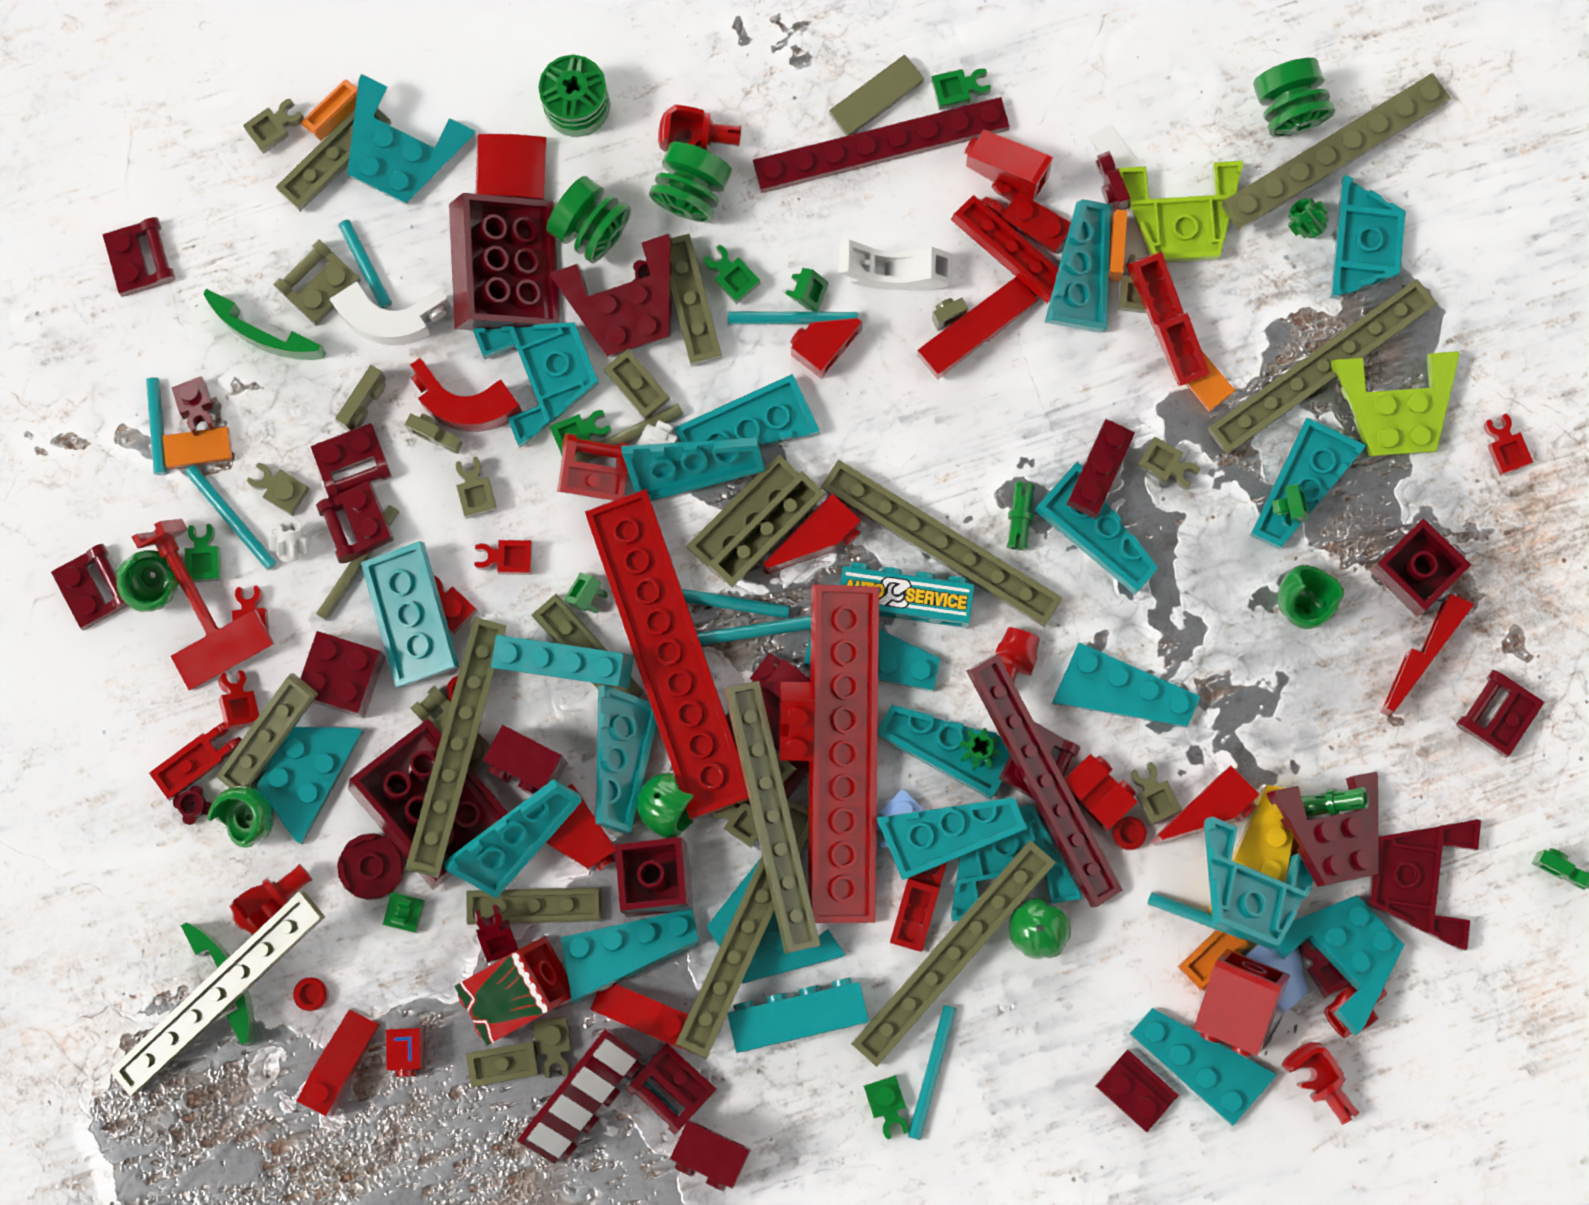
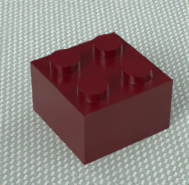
(1420, 567)
(342, 673)
(523, 760)
(653, 877)
(710, 1155)

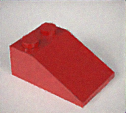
(1224, 798)

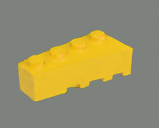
(1264, 842)

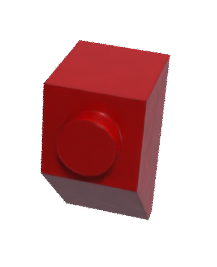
(824, 343)

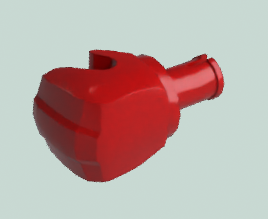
(695, 124)
(262, 902)
(1325, 1078)

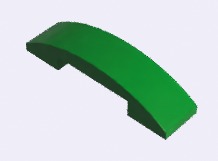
(294, 348)
(243, 1018)

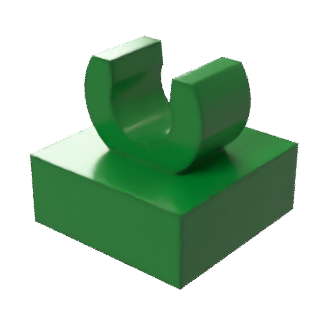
(809, 289)
(1294, 504)
(583, 592)
(403, 912)

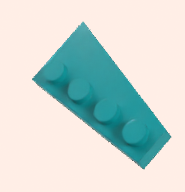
(900, 663)
(937, 745)
(623, 751)

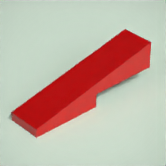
(1168, 318)
(976, 327)
(1449, 616)
(917, 908)

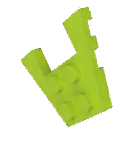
(1183, 226)
(1399, 419)

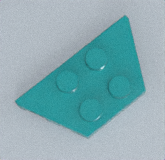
(1366, 240)
(306, 773)

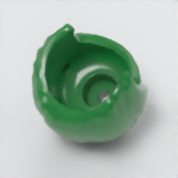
(139, 588)
(1313, 594)
(664, 806)
(233, 810)
(1037, 943)

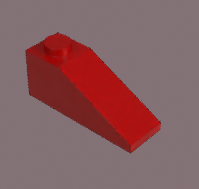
(820, 534)
(640, 1013)
(338, 1064)

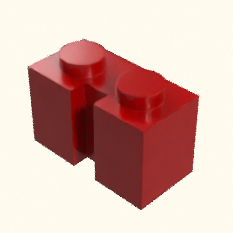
(796, 721)
(1099, 792)

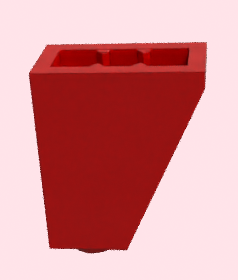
(1009, 162)
(583, 839)

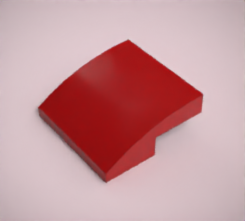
(511, 165)

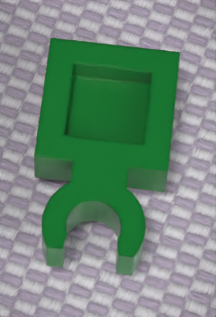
(955, 89)
(734, 277)
(583, 430)
(203, 560)
(1556, 864)
(885, 1100)

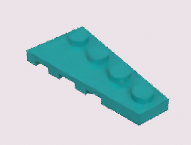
(1083, 274)
(769, 414)
(1314, 463)
(688, 466)
(1100, 538)
(1114, 687)
(942, 834)
(511, 842)
(614, 952)
(1208, 1068)

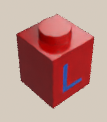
(405, 1051)

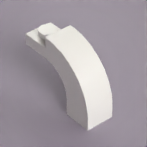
(895, 270)
(389, 326)

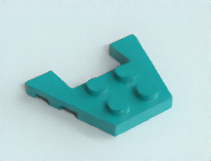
(390, 158)
(555, 367)
(993, 858)
(1248, 900)
(1356, 946)
(770, 954)

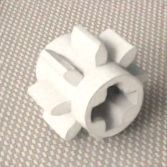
(658, 435)
(289, 541)

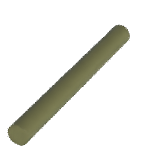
(635, 431)
(349, 575)

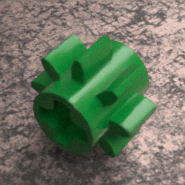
(1308, 218)
(981, 740)

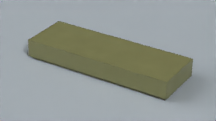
(876, 96)

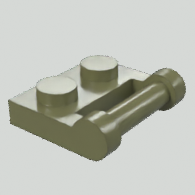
(315, 297)

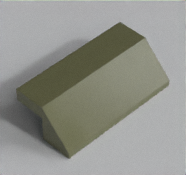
(755, 521)

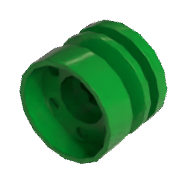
(1293, 97)
(582, 110)
(690, 182)
(588, 220)

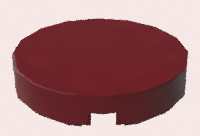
(371, 867)

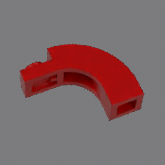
(464, 413)

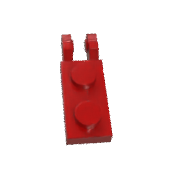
(1029, 217)
(192, 762)

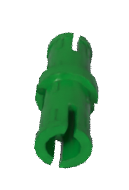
(1020, 516)
(1335, 801)

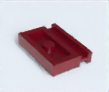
(1136, 1090)

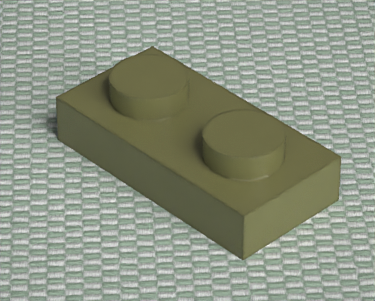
(636, 384)
(355, 409)
(502, 1064)

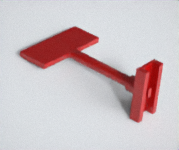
(221, 646)

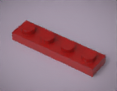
(1007, 247)

